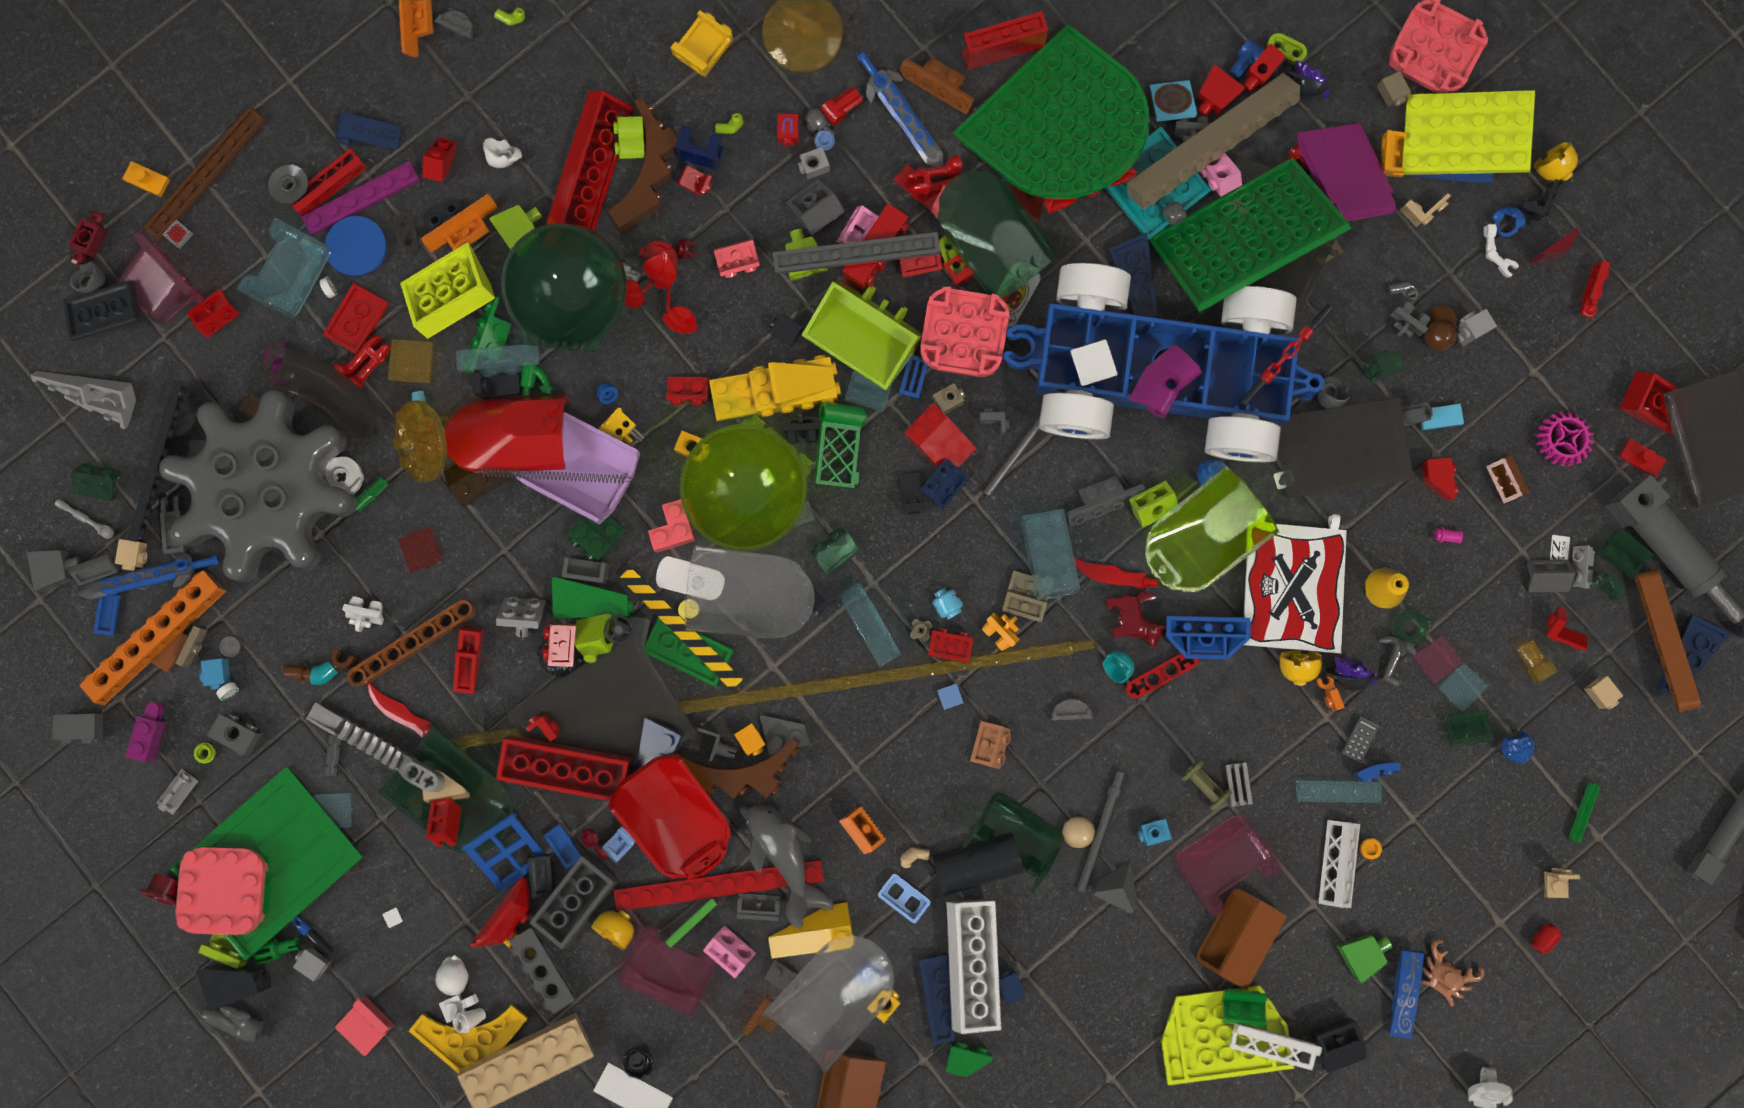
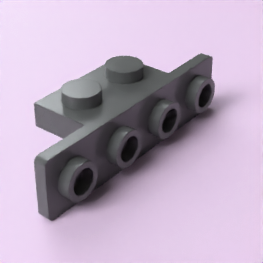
(1102, 499)

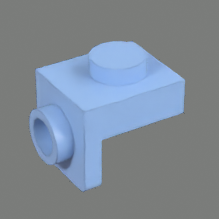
(618, 845)

